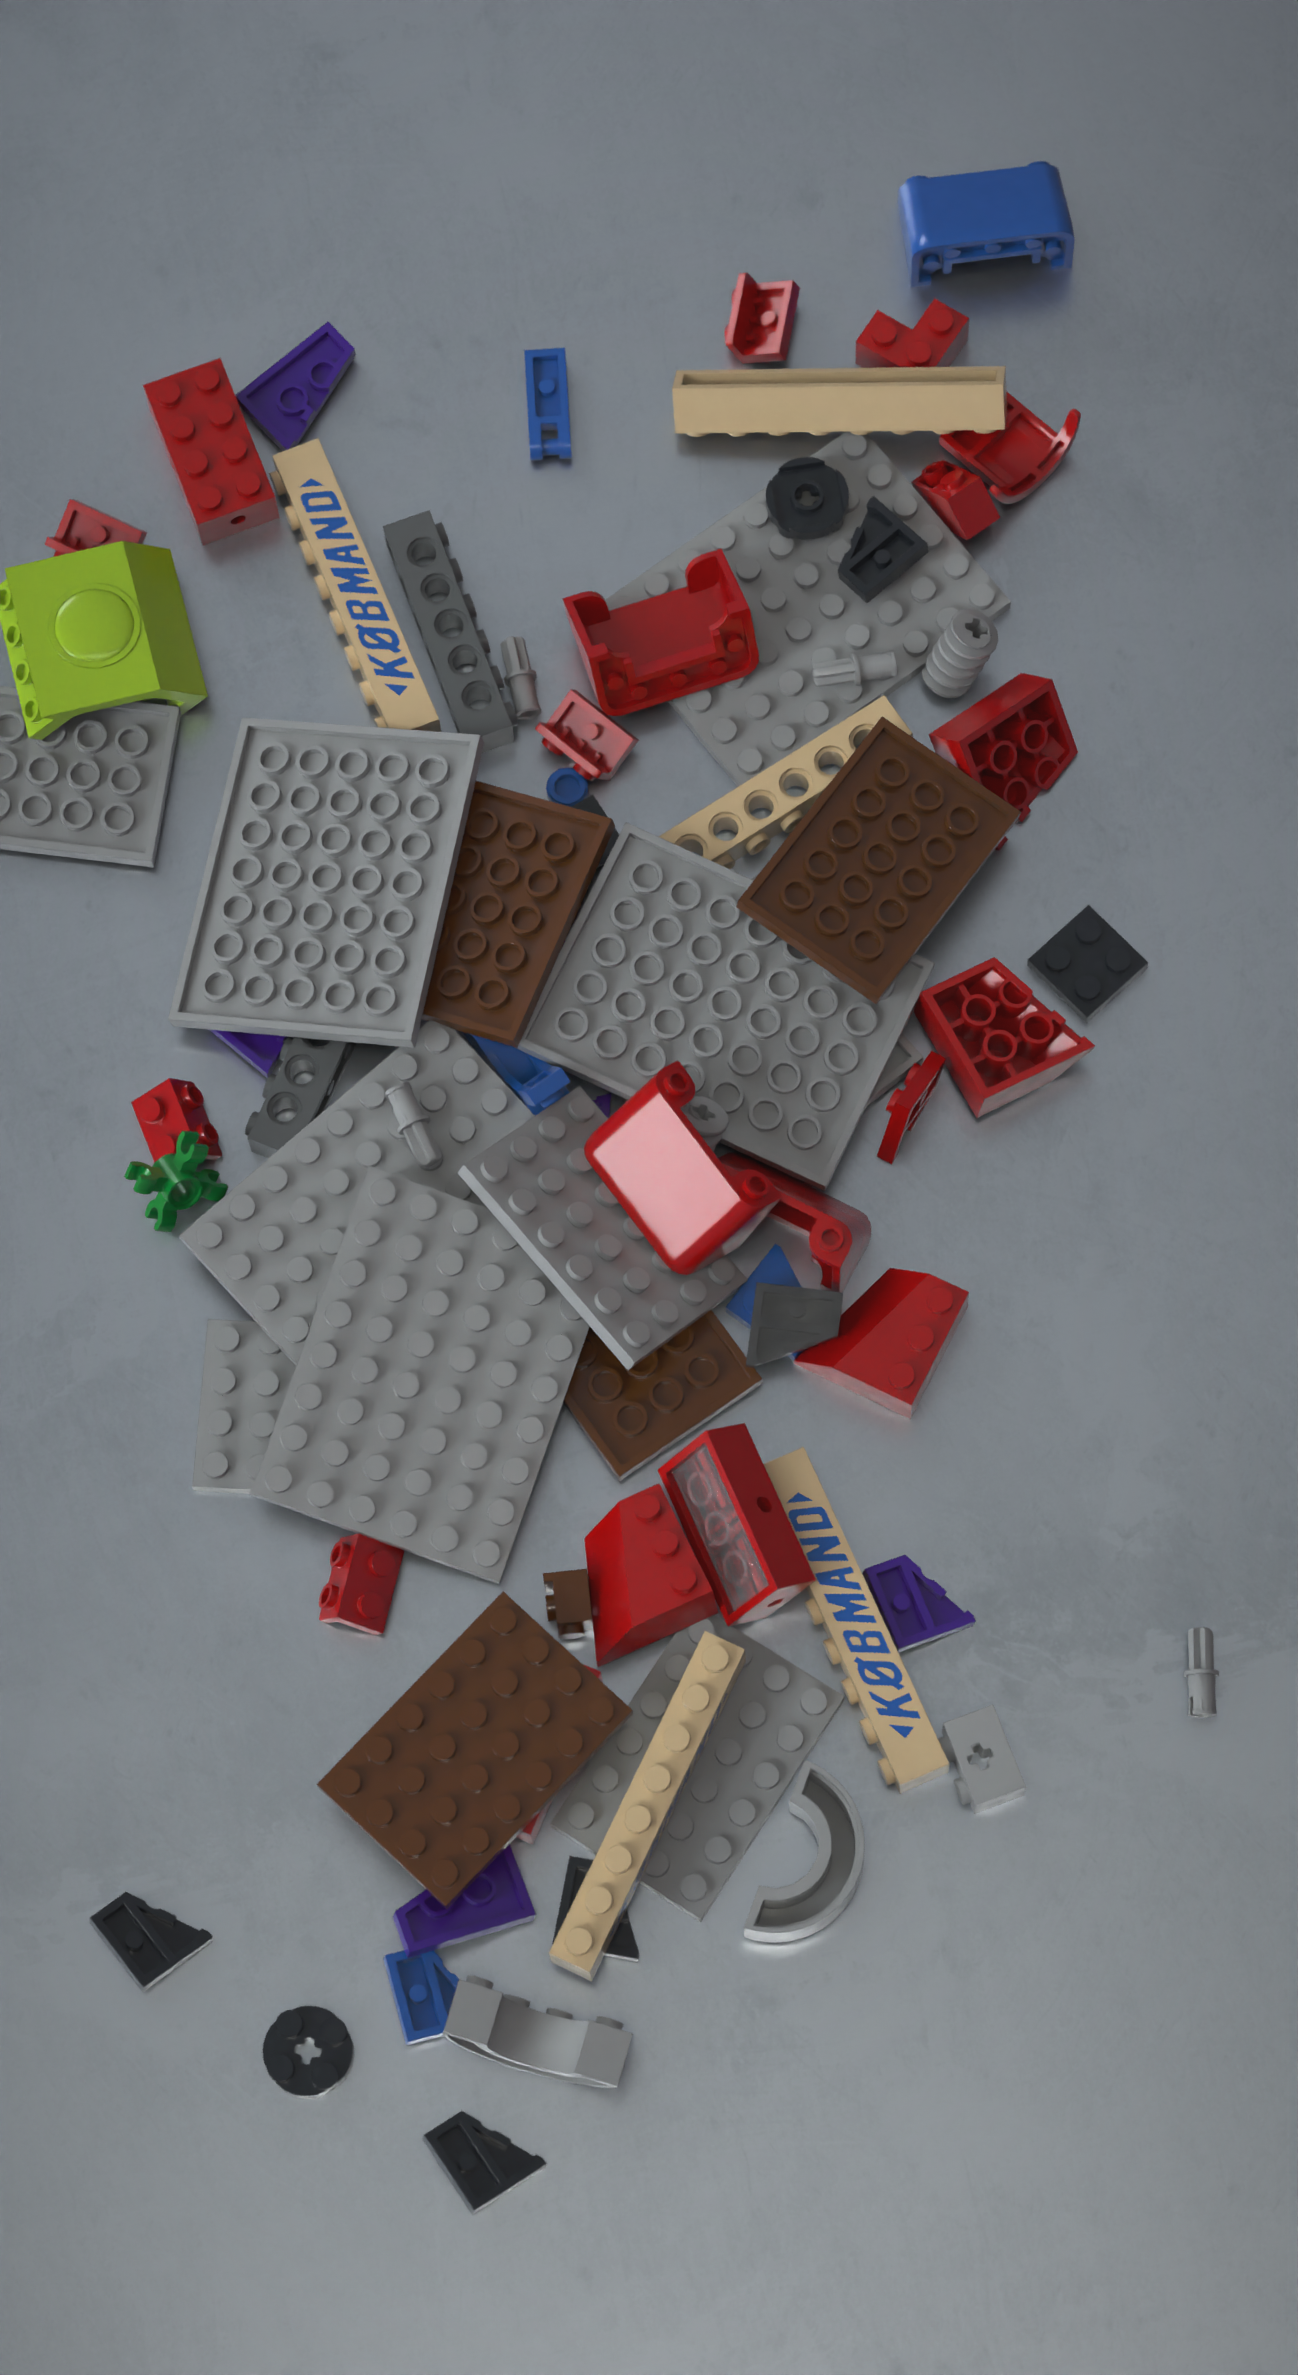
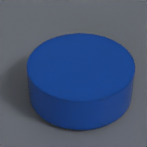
(567, 787)

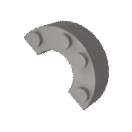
(828, 1887)
(536, 2041)

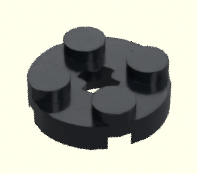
(803, 521)
(323, 2072)

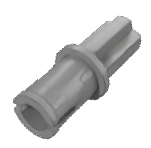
(855, 669)
(520, 678)
(413, 1124)
(1201, 1673)

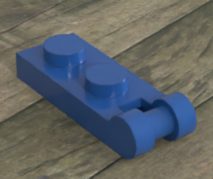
(547, 402)

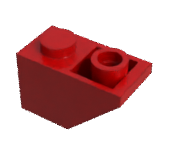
(956, 498)

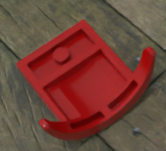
(1014, 458)

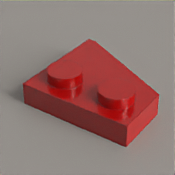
(908, 1103)

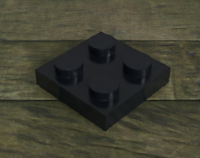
(1087, 963)

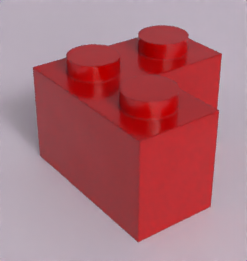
(931, 343)

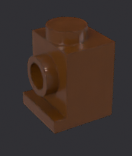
(569, 1603)

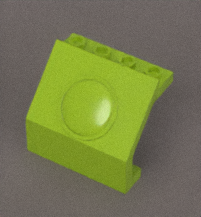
(98, 633)

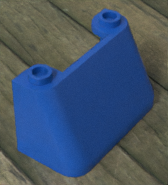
(985, 219)

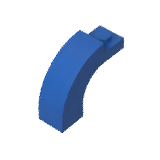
(528, 1077)

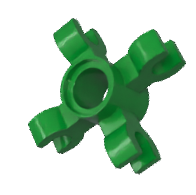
(176, 1181)

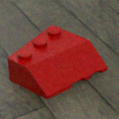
(1011, 741)
(996, 1035)
(891, 1339)
(642, 1576)

